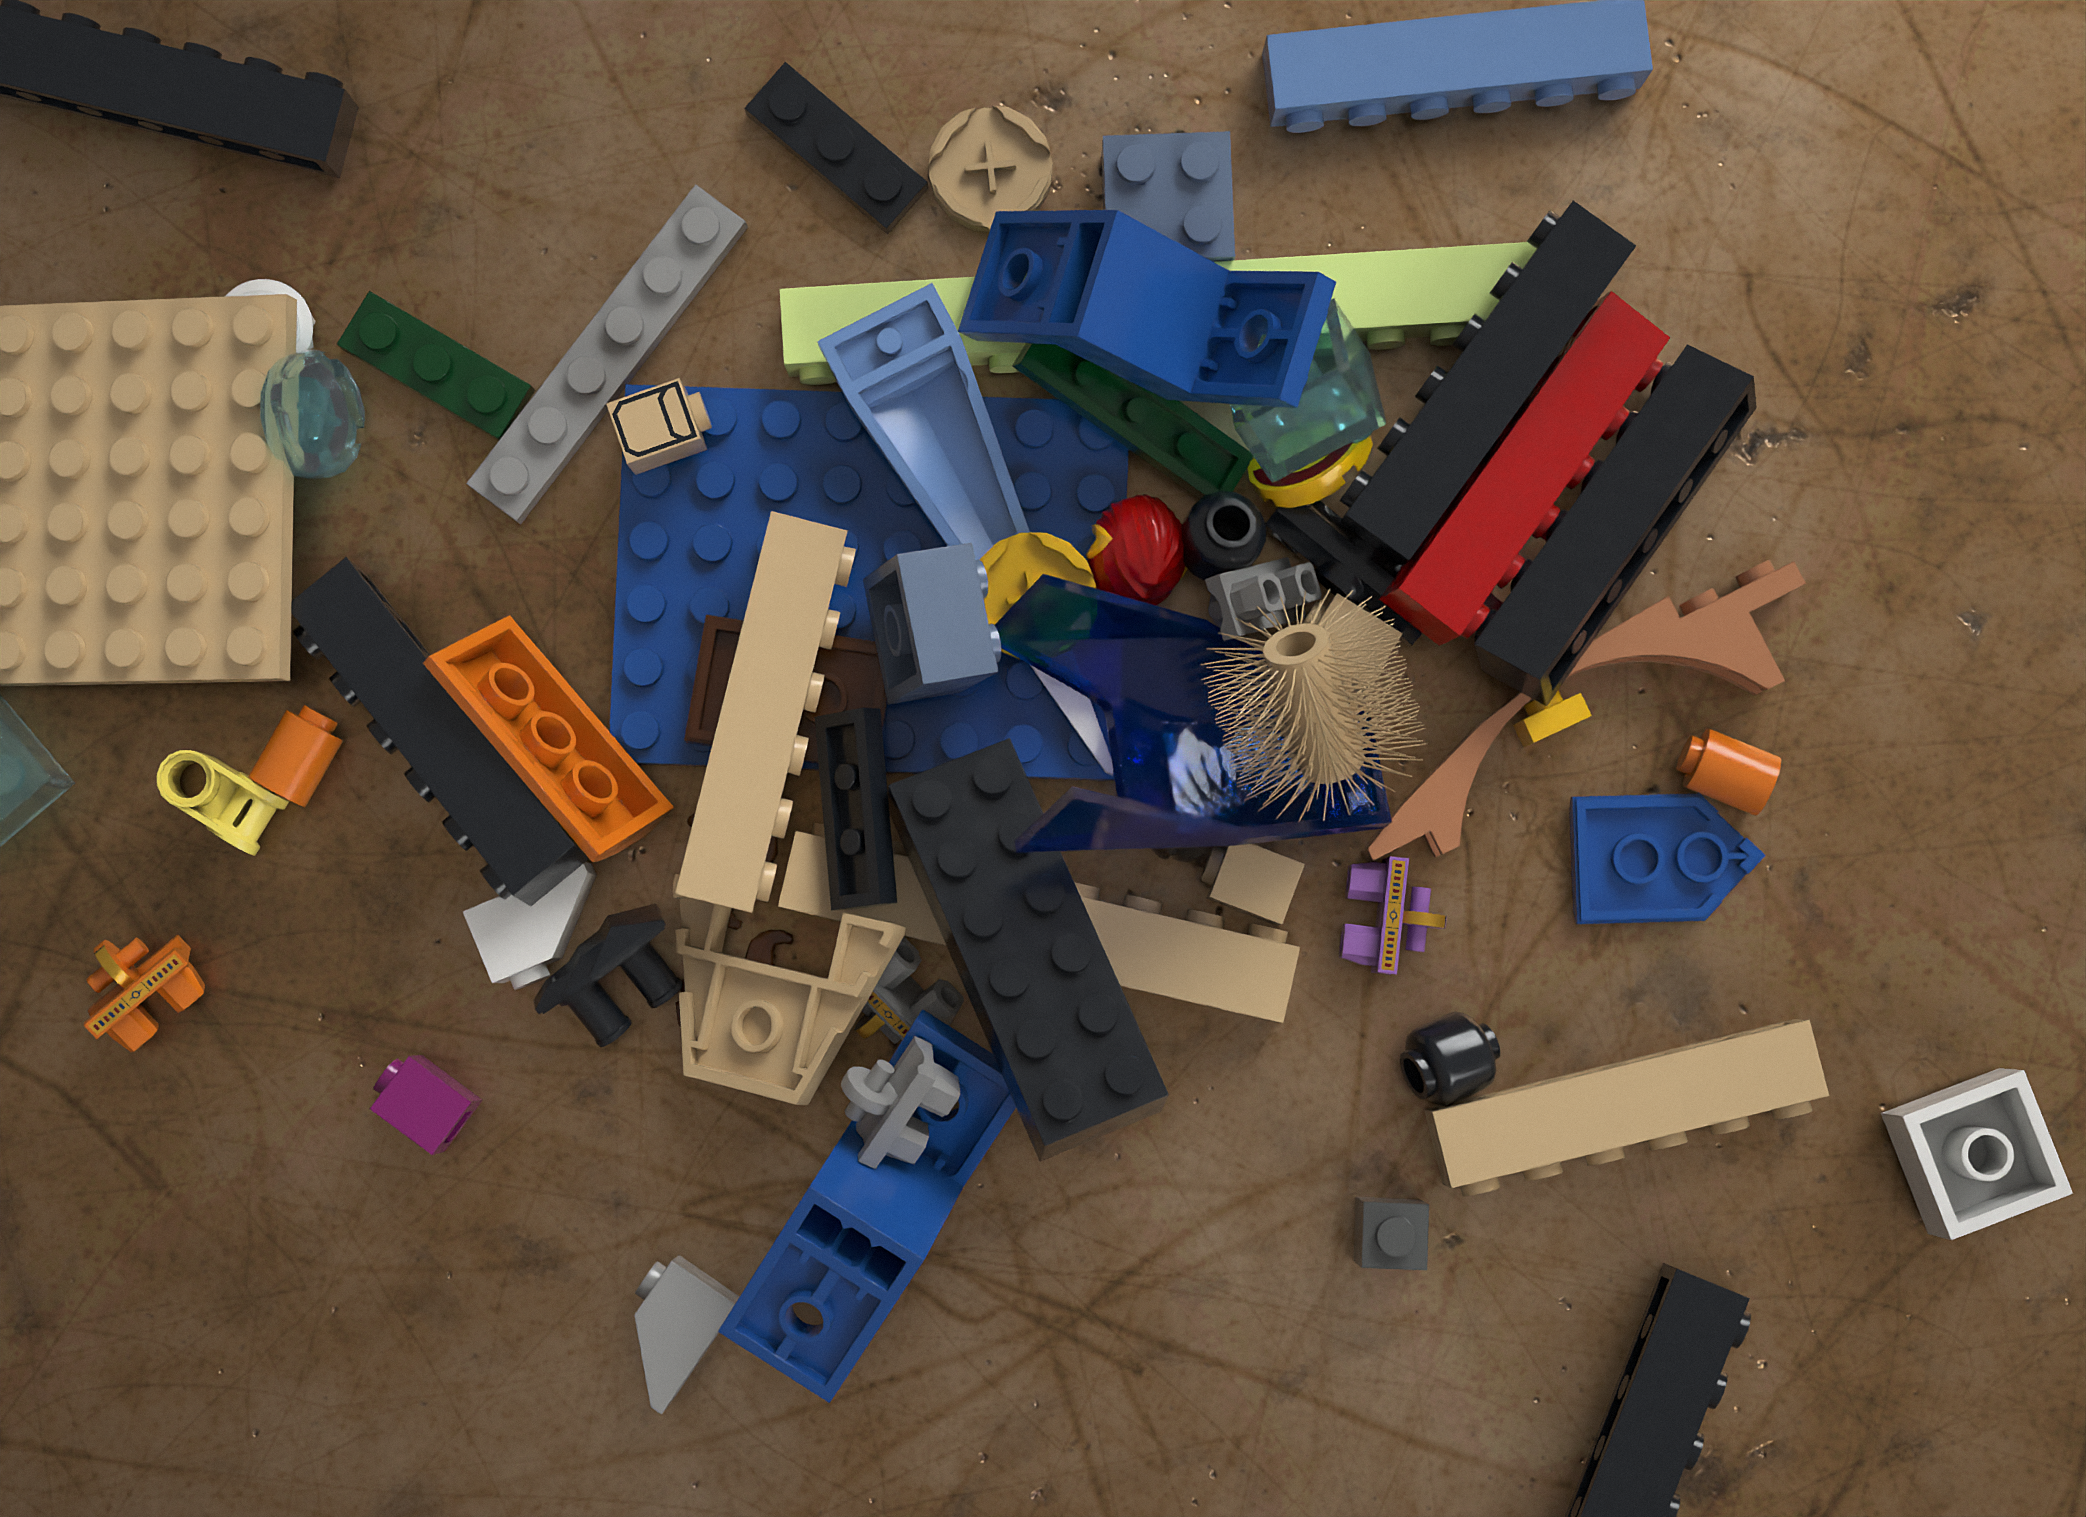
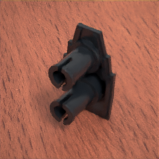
(619, 942)

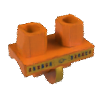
(120, 1008)

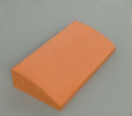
(550, 738)

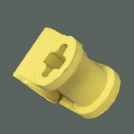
(228, 804)

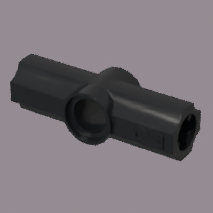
(1340, 559)

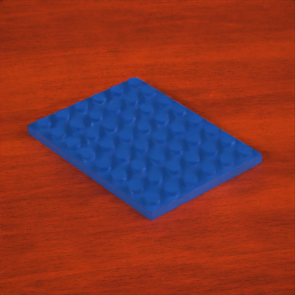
(699, 529)

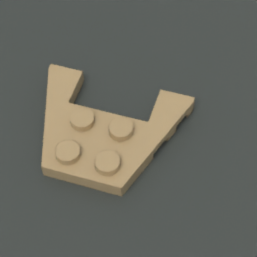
(765, 1023)

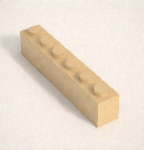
(762, 713)
(1627, 1104)

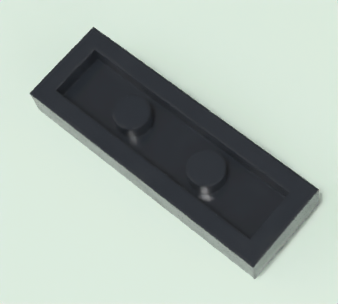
(836, 148)
(855, 809)

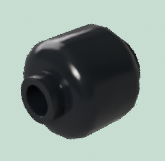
(1222, 534)
(1450, 1059)

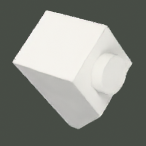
(523, 939)

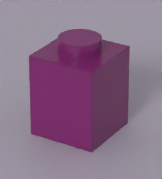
(423, 1102)

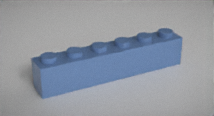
(1456, 63)

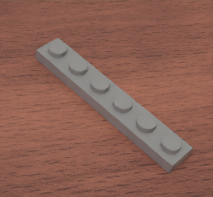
(607, 354)

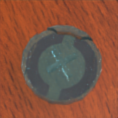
(312, 414)

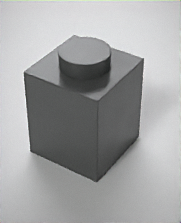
(1391, 1233)

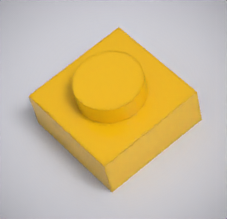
(1551, 718)

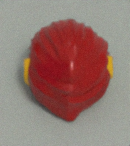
(1137, 550)

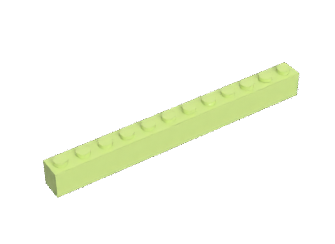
(1379, 291)

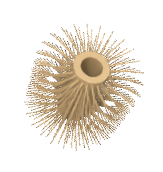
(1314, 704)

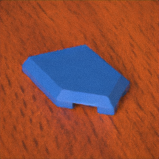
(1653, 858)

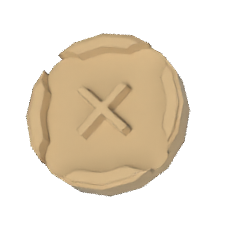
(989, 164)

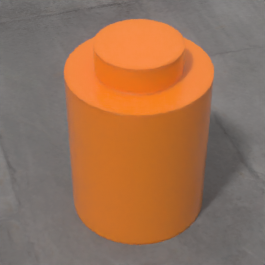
(297, 755)
(1729, 770)

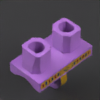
(1387, 886)

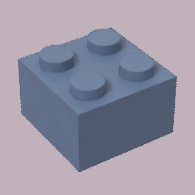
(1174, 186)
(932, 623)

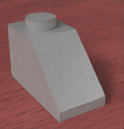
(677, 1324)

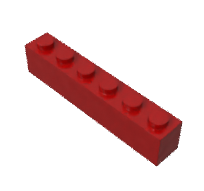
(1526, 472)

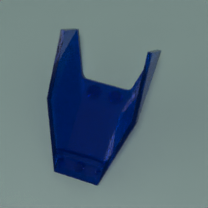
(1163, 731)

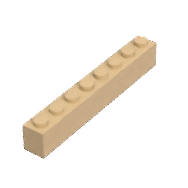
(1147, 950)

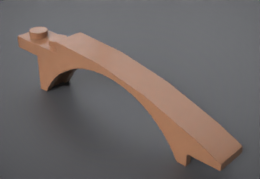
(1710, 637)

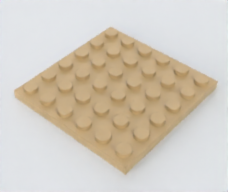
(143, 493)

